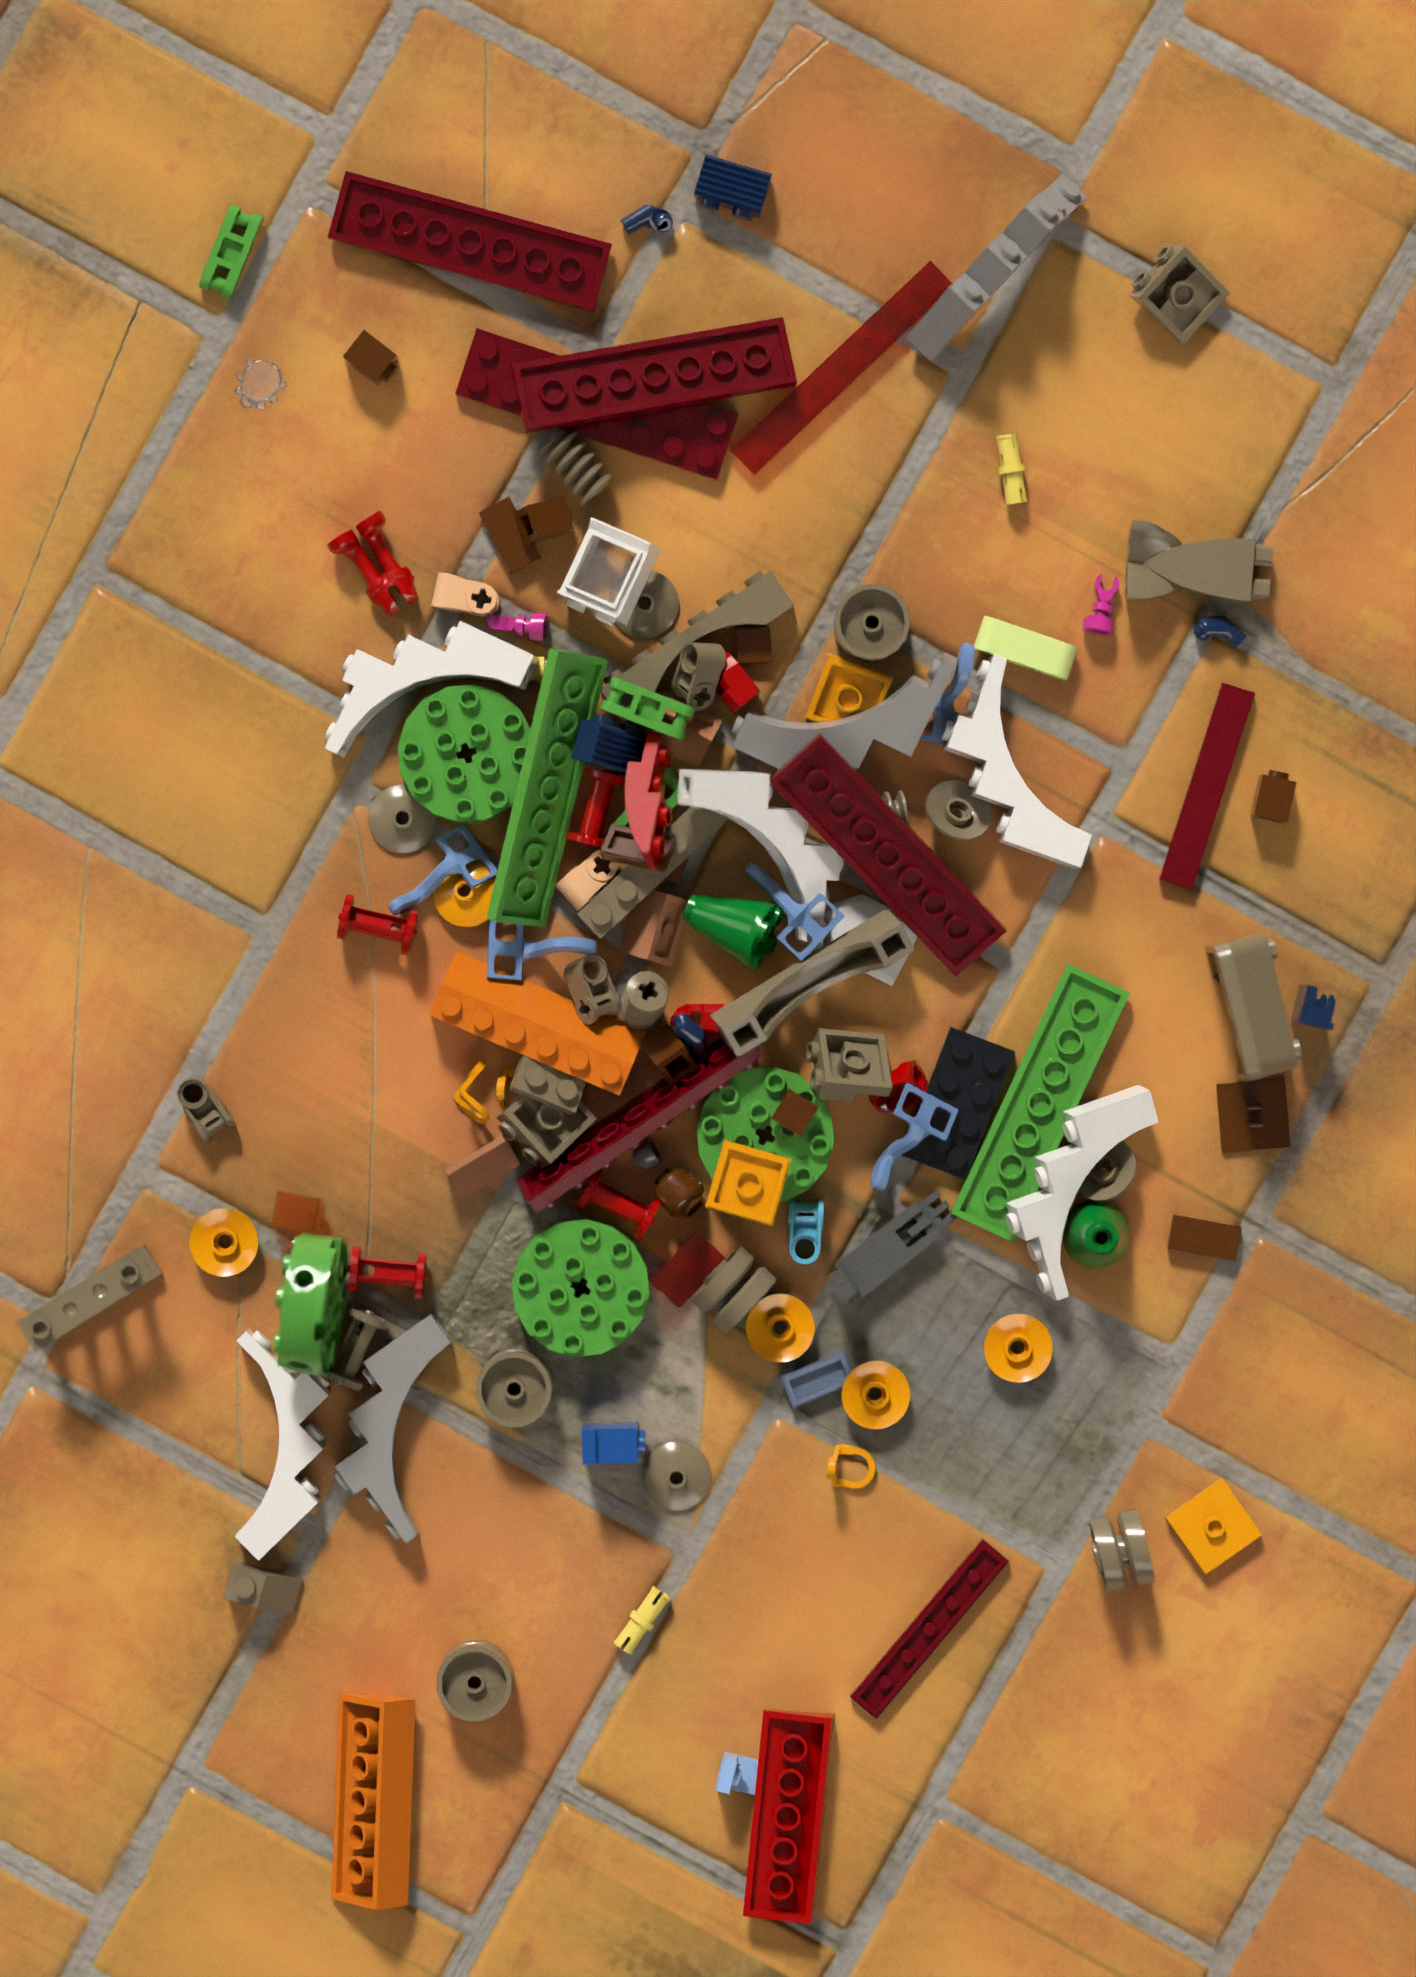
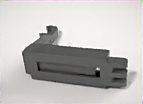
(887, 1250)

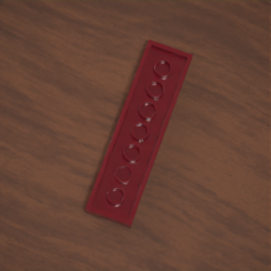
(469, 241)
(654, 375)
(682, 436)
(887, 854)
(631, 1124)

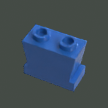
(612, 1442)

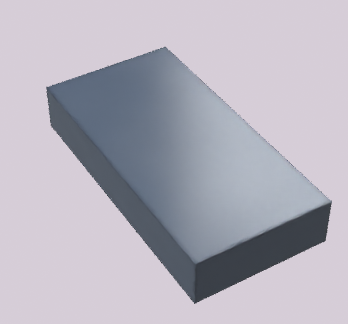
(816, 1379)

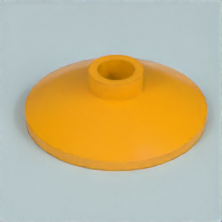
(467, 910)
(211, 1255)
(785, 1345)
(1033, 1358)
(885, 1409)

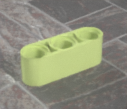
(1025, 648)

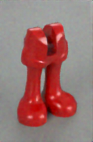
(378, 584)

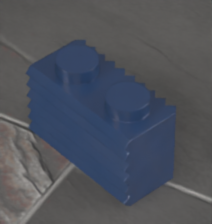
(732, 187)
(608, 746)

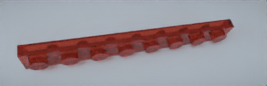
(841, 368)

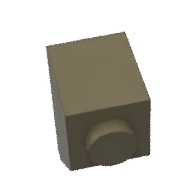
(262, 1588)

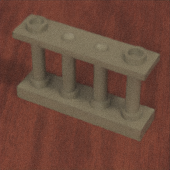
(89, 1297)

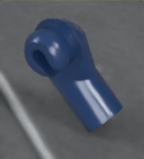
(650, 217)
(1219, 626)
(691, 1034)

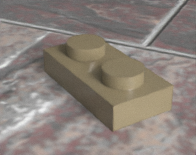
(547, 1085)

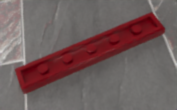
(1206, 786)
(929, 1628)

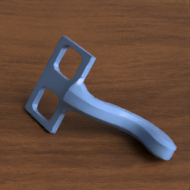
(944, 708)
(453, 864)
(797, 913)
(523, 950)
(918, 1129)

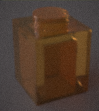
(297, 1211)

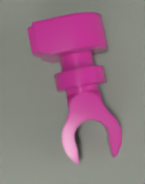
(1100, 622)
(535, 626)

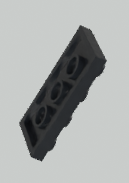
(969, 1079)

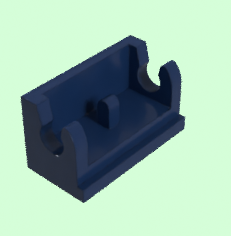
(1311, 1010)

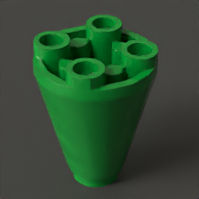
(736, 926)
(1084, 1224)

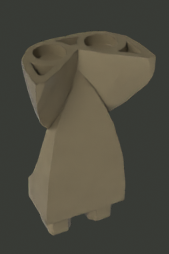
(1213, 568)

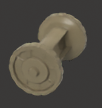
(355, 1347)

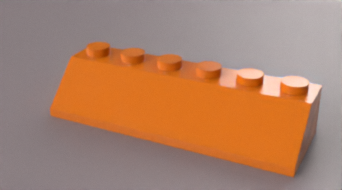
(536, 1024)
(373, 1800)

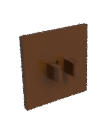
(1253, 1115)

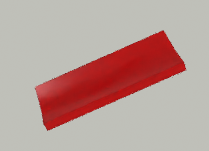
(788, 1815)

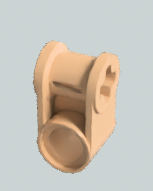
(458, 595)
(584, 882)

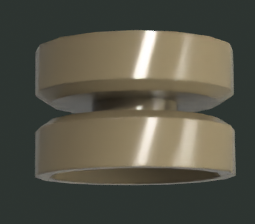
(868, 643)
(730, 1286)
(518, 1367)
(1119, 1551)
(480, 1660)

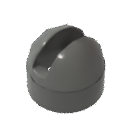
(646, 1154)

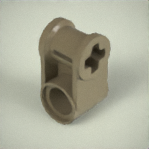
(697, 671)
(592, 988)
(205, 1109)

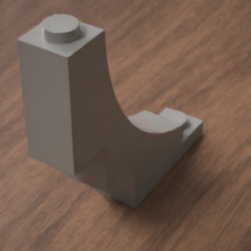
(893, 722)

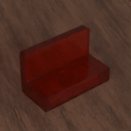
(687, 1269)

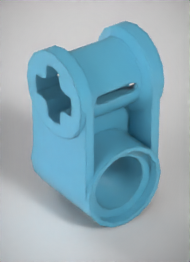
(805, 1227)

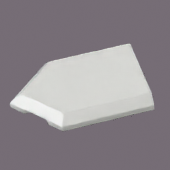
(856, 911)

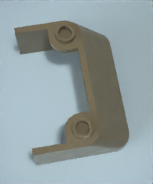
(1255, 1006)

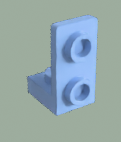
(737, 1773)

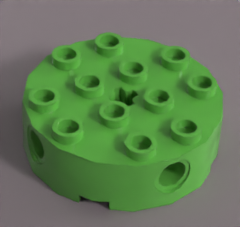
(436, 736)
(749, 1104)
(548, 1300)
(311, 1304)

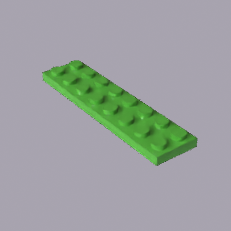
(546, 790)
(1045, 1085)

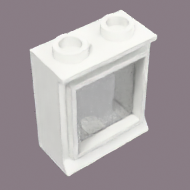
(608, 573)

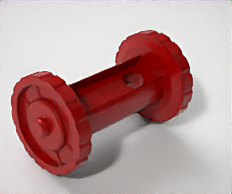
(596, 808)
(377, 924)
(619, 1204)
(388, 1272)

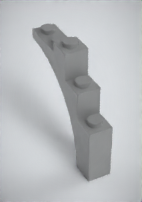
(995, 266)
(376, 1419)

